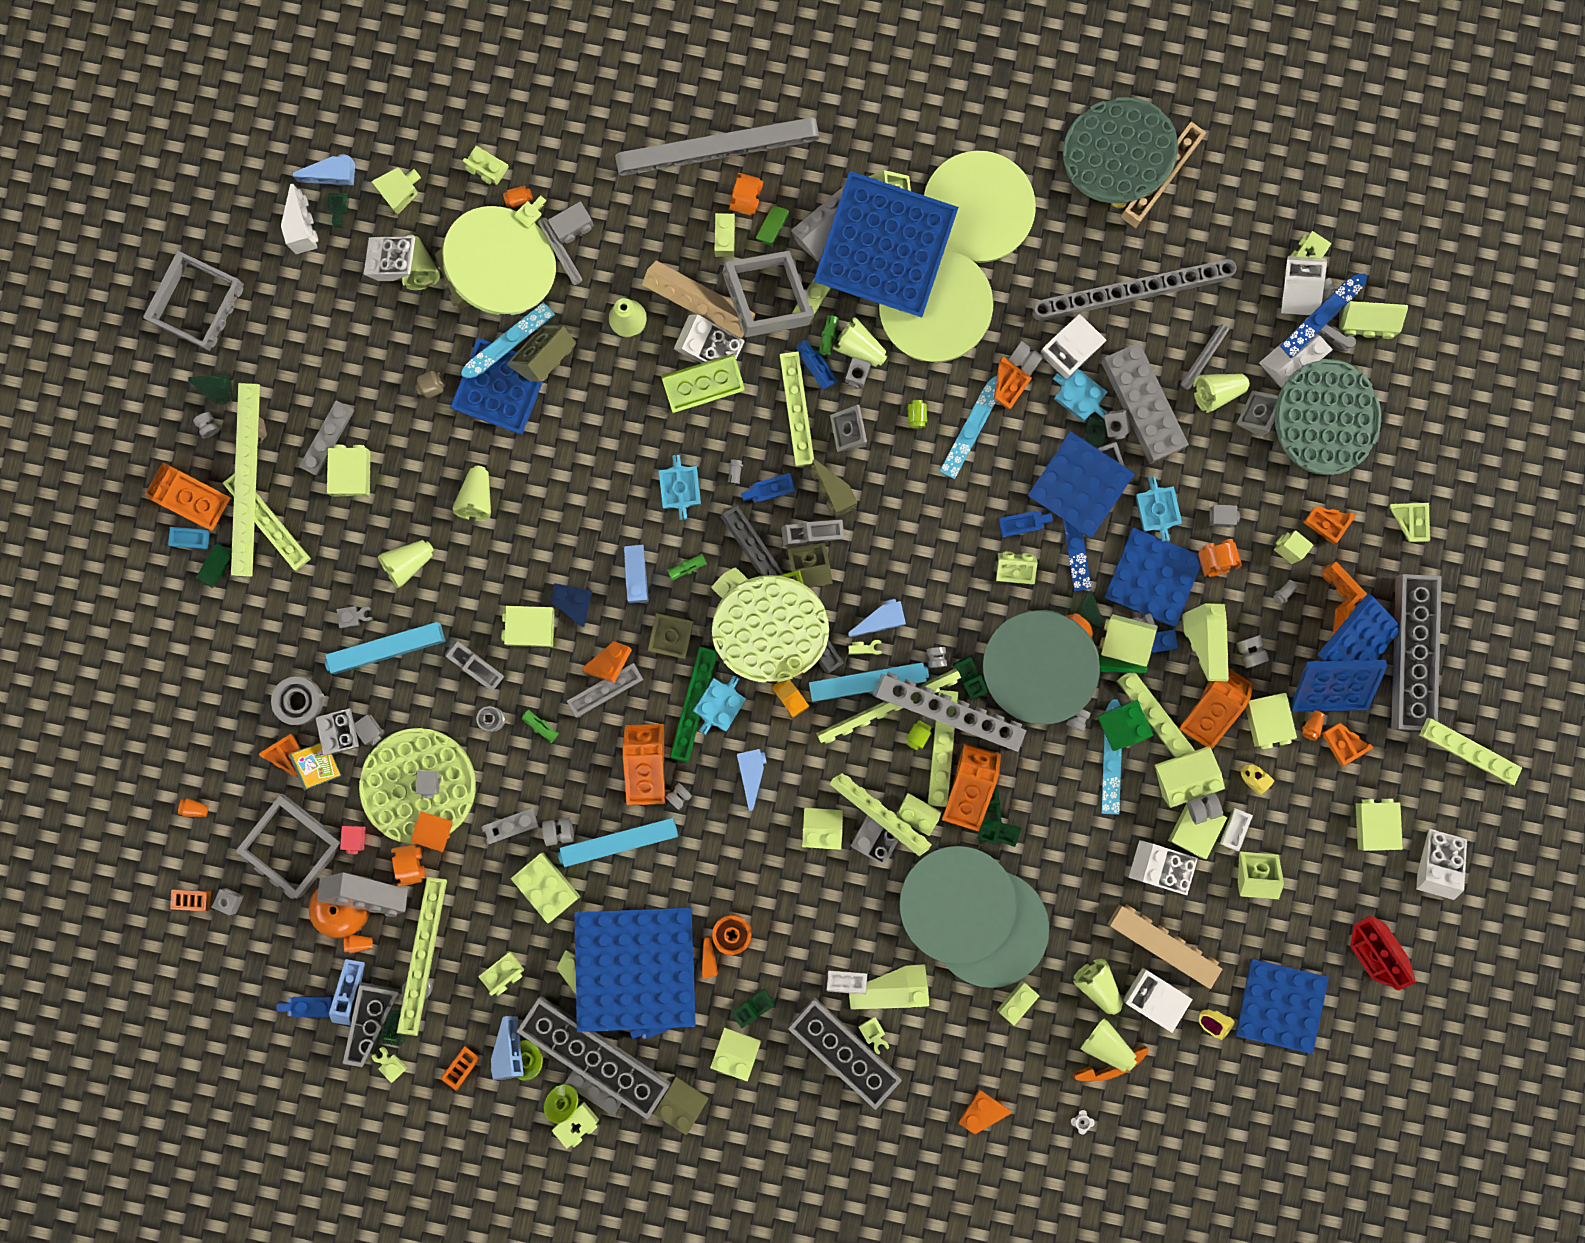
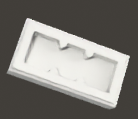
(1236, 829)
(847, 982)

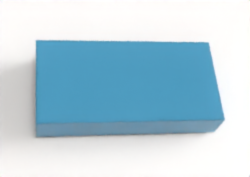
(188, 538)

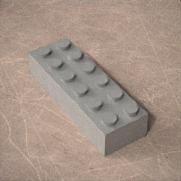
(1145, 402)
(844, 1053)

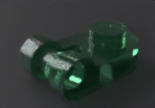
(1095, 438)

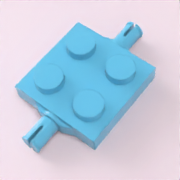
(1080, 395)
(679, 487)
(1158, 509)
(719, 704)

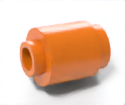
(517, 196)

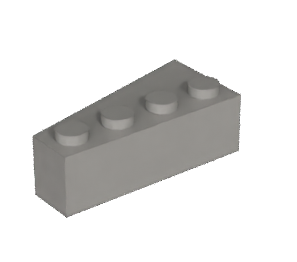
(362, 893)
(369, 1015)

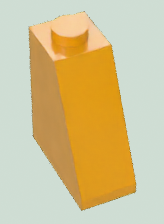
(790, 697)

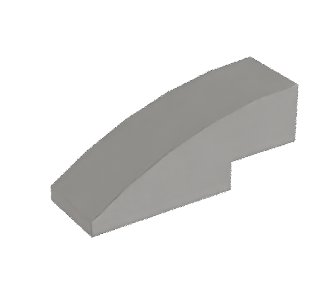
(812, 532)
(474, 665)

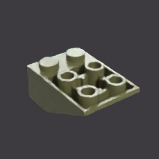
(837, 491)

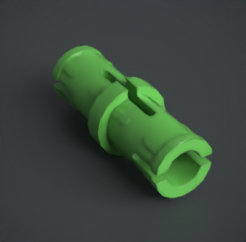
(828, 335)
(687, 567)
(540, 726)

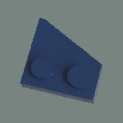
(572, 602)

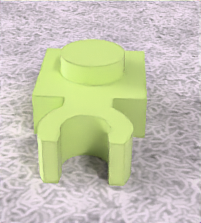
(872, 1033)
(391, 1066)

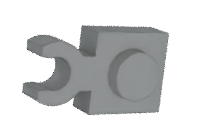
(350, 616)

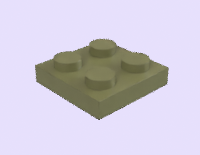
(670, 636)

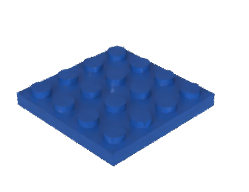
(497, 394)
(1081, 484)
(1153, 577)
(1362, 634)
(1338, 685)
(1281, 1006)

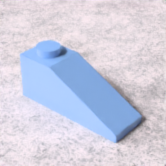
(332, 170)
(636, 574)
(883, 618)
(751, 771)
(346, 992)
(507, 1056)

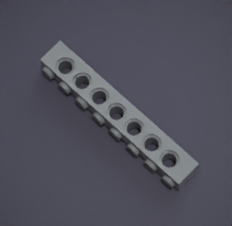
(1010, 740)

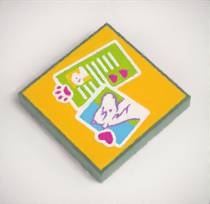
(314, 767)

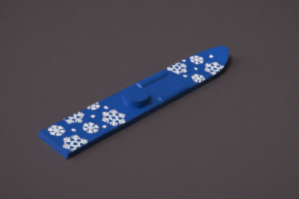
(1323, 314)
(1077, 557)

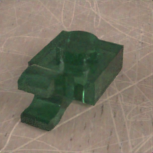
(337, 206)

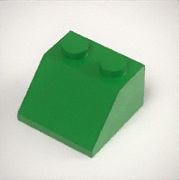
(1125, 725)

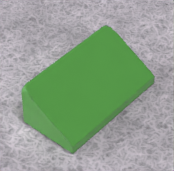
(772, 225)

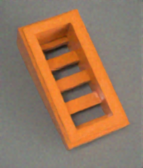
(205, 900)
(709, 966)
(451, 1083)

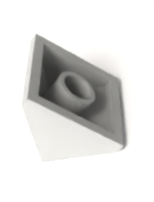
(1258, 413)
(848, 429)

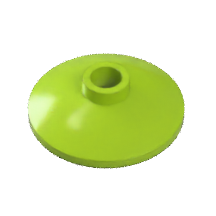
(532, 1052)
(561, 1104)

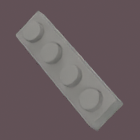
(326, 438)
(604, 691)

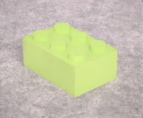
(545, 887)

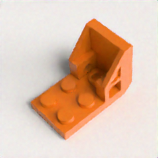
(187, 496)
(1346, 588)
(1217, 709)
(644, 764)
(972, 787)

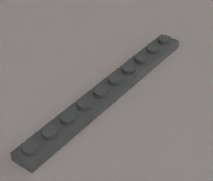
(766, 566)

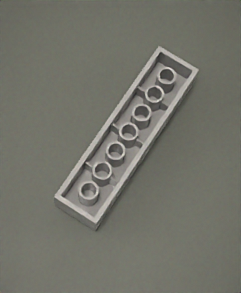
(1416, 651)
(594, 1057)

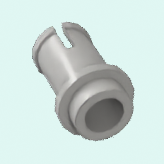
(734, 472)
(1286, 591)

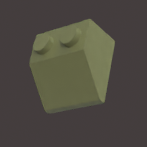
(812, 563)
(681, 1105)

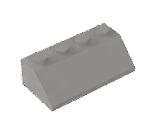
(814, 229)

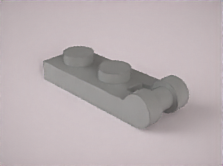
(1337, 339)
(510, 826)

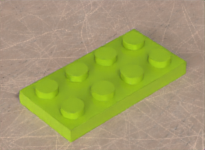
(703, 383)

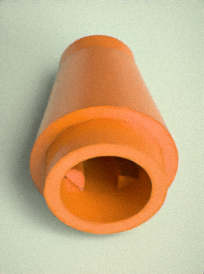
(1313, 726)
(191, 808)
(357, 943)

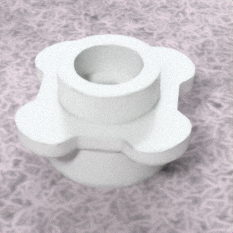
(1088, 1122)

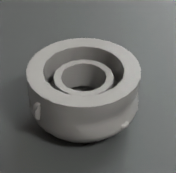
(282, 697)

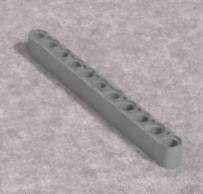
(717, 146)
(1141, 284)

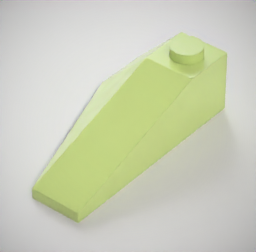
(1208, 637)
(897, 989)

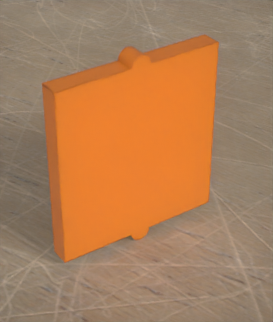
(431, 831)

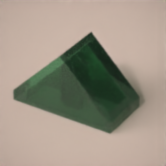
(1089, 610)
(390, 1033)

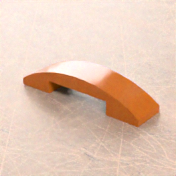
(1087, 1074)

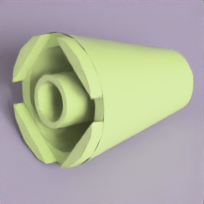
(422, 270)
(627, 317)
(859, 343)
(1218, 389)
(474, 496)
(405, 561)
(1099, 986)
(1109, 1047)

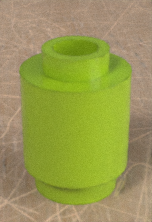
(917, 414)
(918, 735)

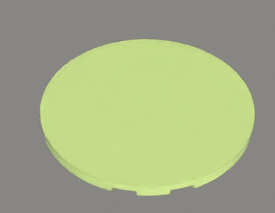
(992, 202)
(498, 261)
(954, 315)
(770, 628)
(390, 782)

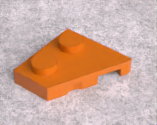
(1009, 383)
(1329, 523)
(608, 662)
(1345, 744)
(280, 752)
(982, 1113)

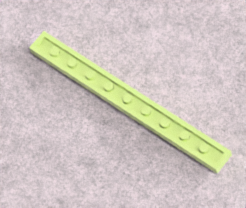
(245, 479)

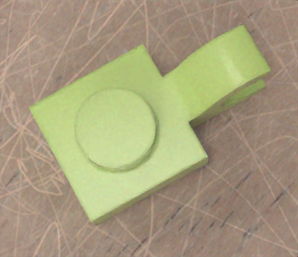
(528, 213)
(860, 648)

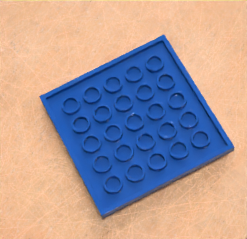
(885, 244)
(634, 969)

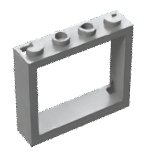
(168, 286)
(764, 326)
(311, 823)

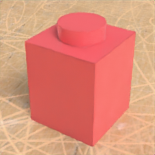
(352, 839)

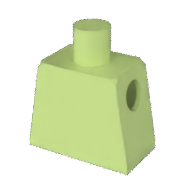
(397, 188)

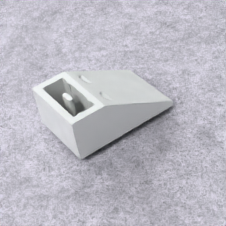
(297, 223)
(389, 257)
(1303, 285)
(706, 341)
(1072, 346)
(1442, 865)
(1163, 867)
(1157, 1000)

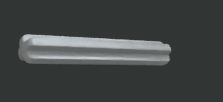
(560, 251)
(1204, 356)

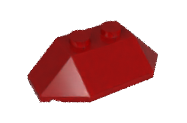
(1381, 953)

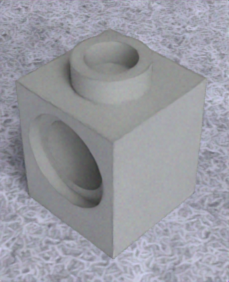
(860, 365)
(1122, 417)
(1224, 515)
(368, 730)
(427, 783)
(227, 901)

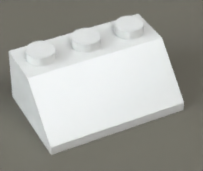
(1281, 367)

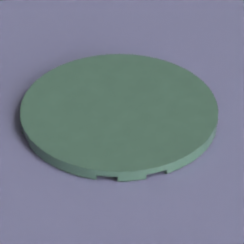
(1120, 150)
(1327, 417)
(1041, 667)
(958, 905)
(1019, 951)

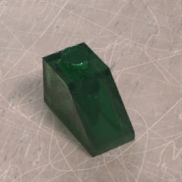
(216, 387)

